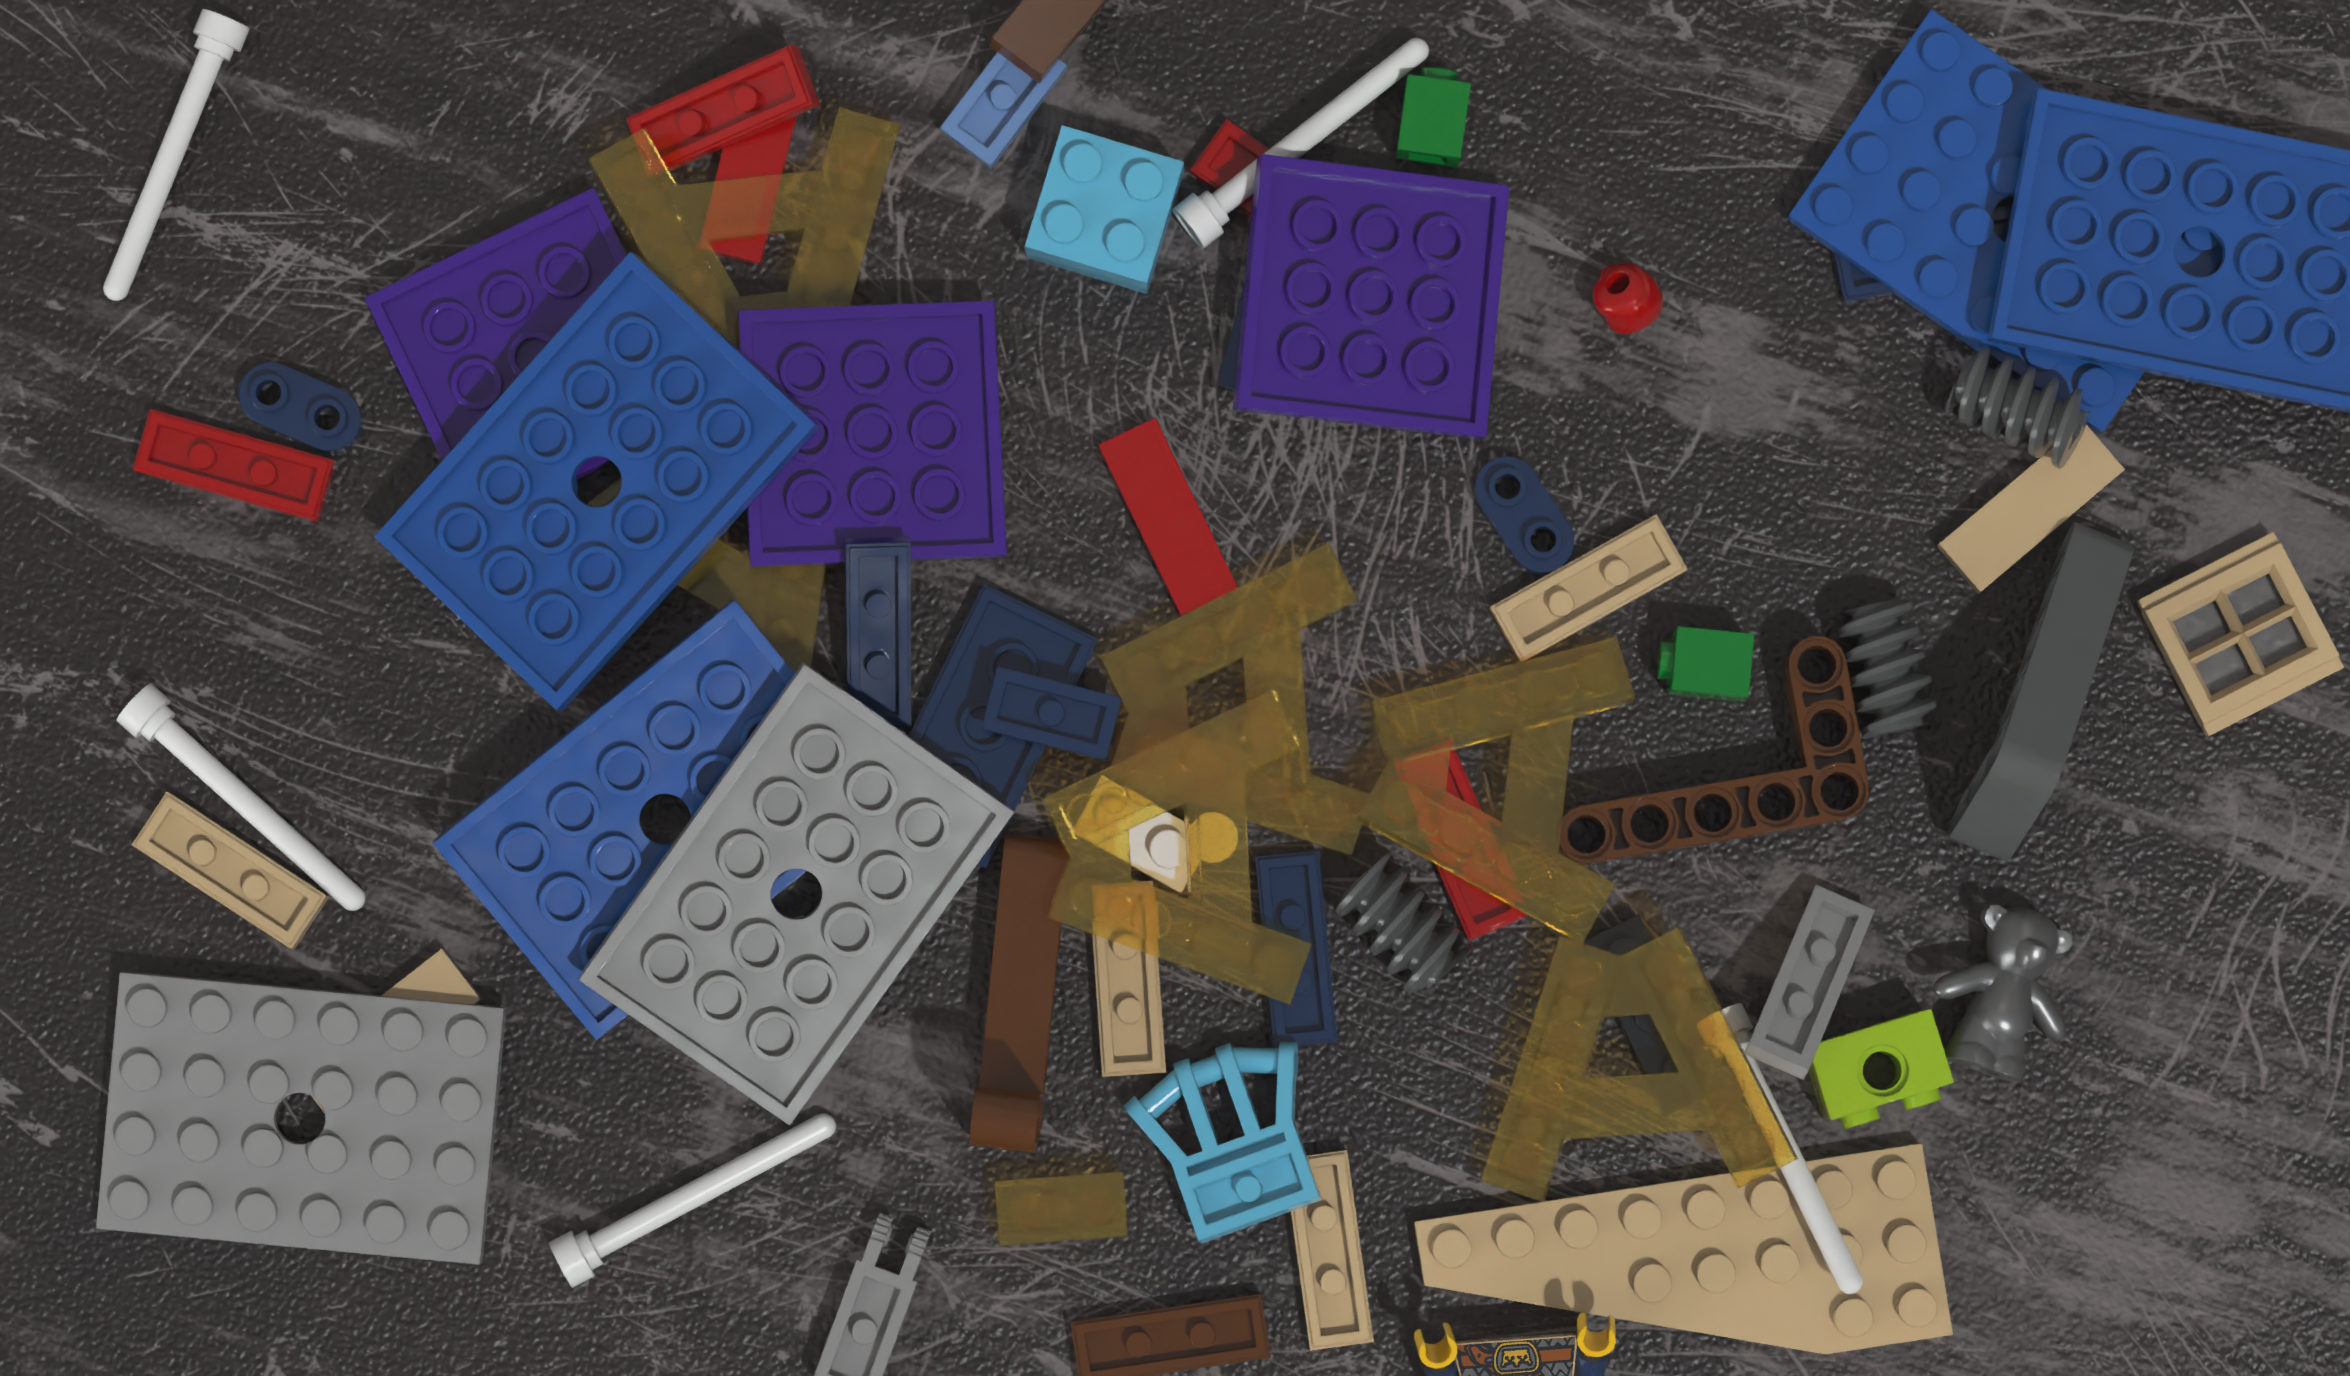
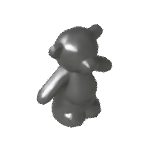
(2007, 994)

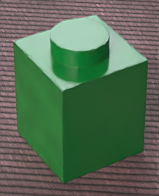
(1433, 118)
(1707, 664)

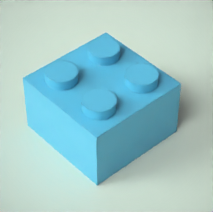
(1104, 209)

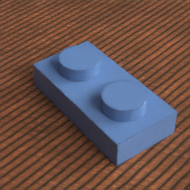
(997, 108)

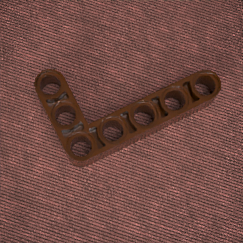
(1742, 794)
(1020, 997)

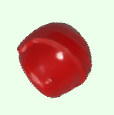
(1627, 298)

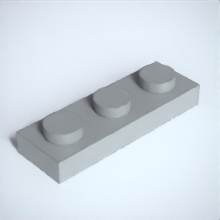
(1809, 982)

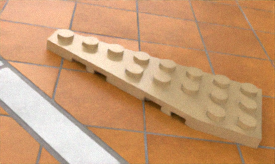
(1717, 1255)

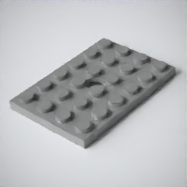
(776, 994)
(402, 1097)

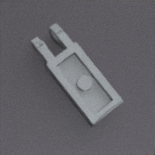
(872, 1308)

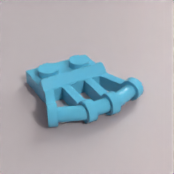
(1246, 1177)

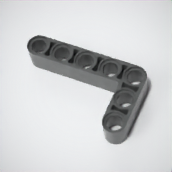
(2046, 696)

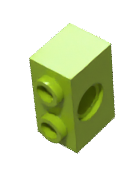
(1918, 1061)

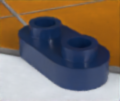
(299, 408)
(1521, 516)

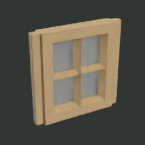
(2240, 634)

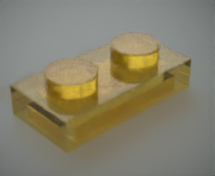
(1061, 1208)

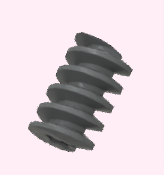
(2018, 407)
(1886, 667)
(1401, 926)

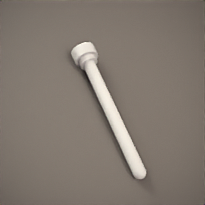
(216, 42)
(1207, 213)
(153, 719)
(1802, 1182)
(583, 1252)

